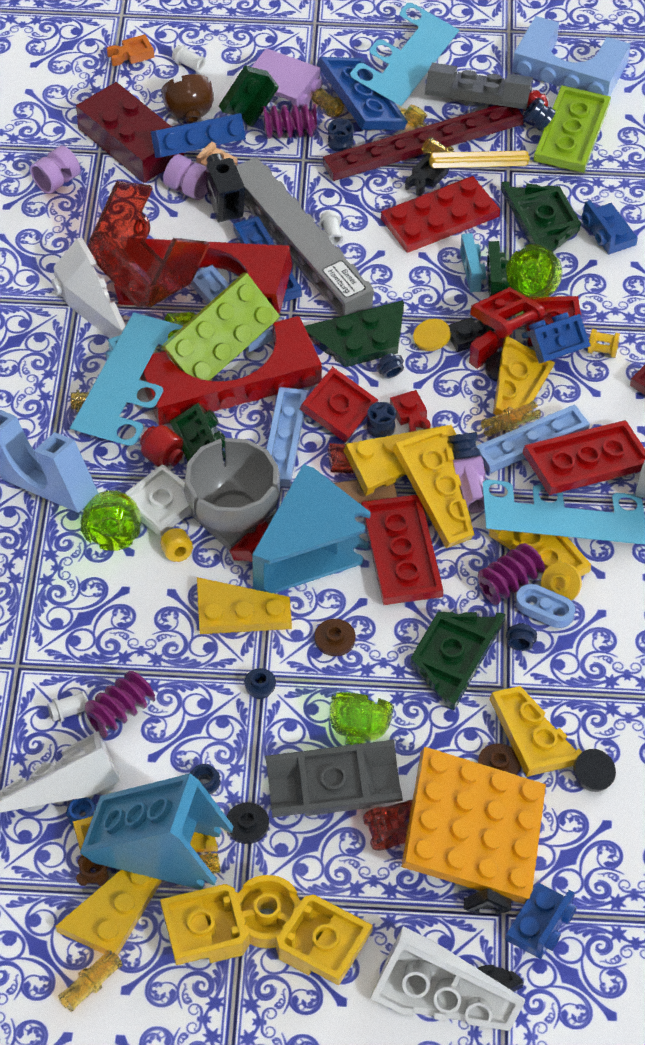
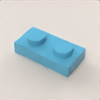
(470, 257)

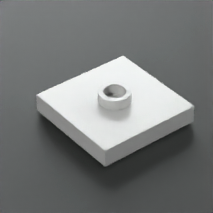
(160, 500)

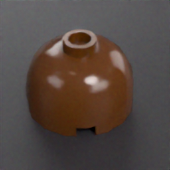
(188, 98)

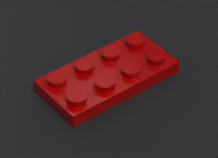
(440, 214)
(586, 457)
(402, 550)

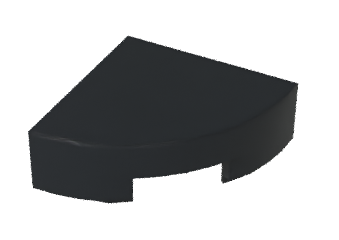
(487, 900)
(505, 977)

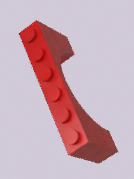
(265, 264)
(290, 366)

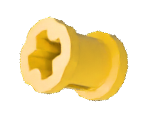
(607, 349)

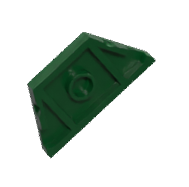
(542, 213)
(360, 335)
(453, 652)

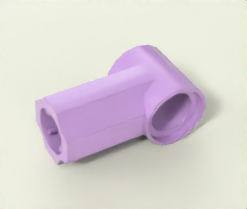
(472, 476)

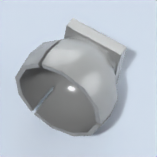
(235, 494)

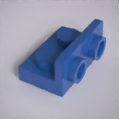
(608, 227)
(558, 338)
(540, 920)

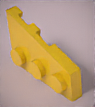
(518, 376)
(550, 548)
(240, 609)
(531, 735)
(110, 912)

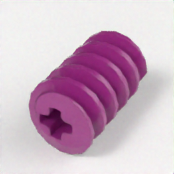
(290, 121)
(510, 572)
(118, 700)

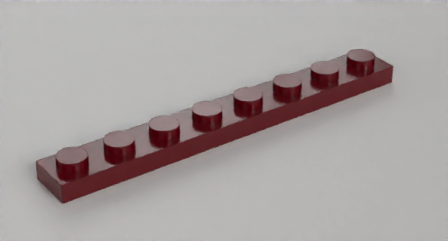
(410, 143)

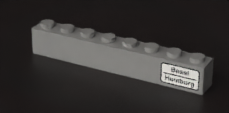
(308, 245)

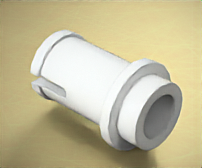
(188, 58)
(330, 222)
(67, 706)

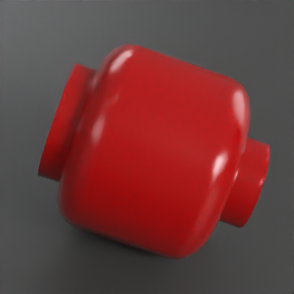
(161, 446)

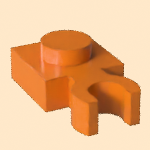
(132, 49)

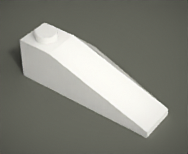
(84, 291)
(78, 774)
(437, 983)

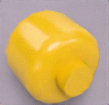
(176, 545)

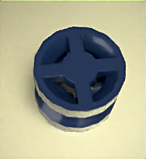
(539, 114)
(340, 134)
(376, 415)
(464, 445)

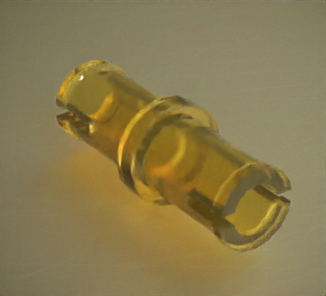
(510, 419)
(90, 980)

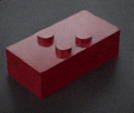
(123, 129)

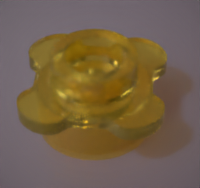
(414, 116)

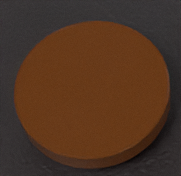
(335, 637)
(500, 757)

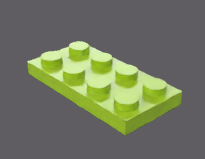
(573, 130)
(221, 329)

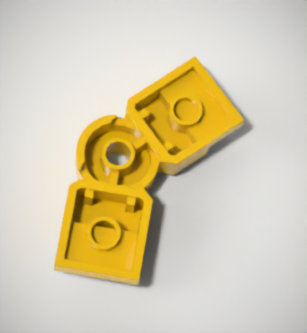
(305, 932)

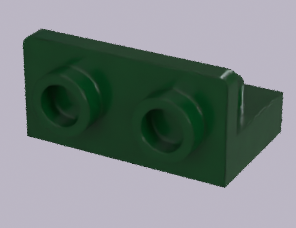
(249, 94)
(496, 269)
(197, 429)

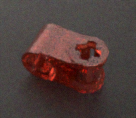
(390, 826)

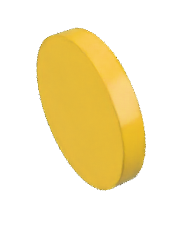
(432, 334)
(562, 579)

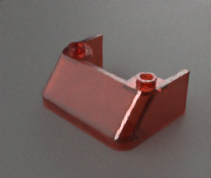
(126, 258)

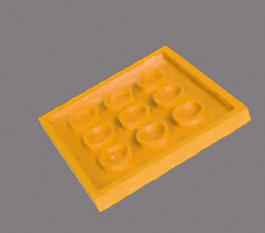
(474, 825)

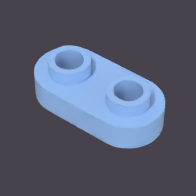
(546, 605)

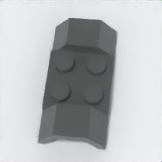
(468, 86)
(333, 779)

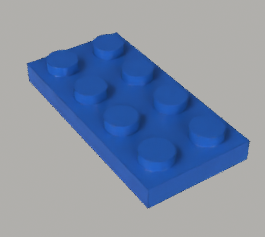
(365, 105)

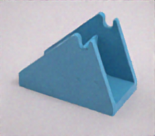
(309, 535)
(152, 829)

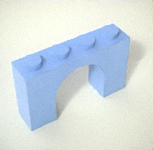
(595, 75)
(51, 470)

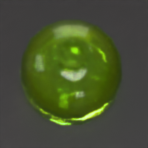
(534, 271)
(111, 520)
(359, 718)

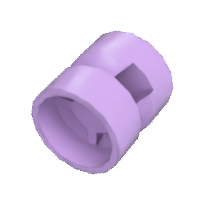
(55, 169)
(186, 176)

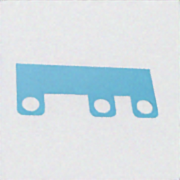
(411, 62)
(120, 380)
(556, 520)

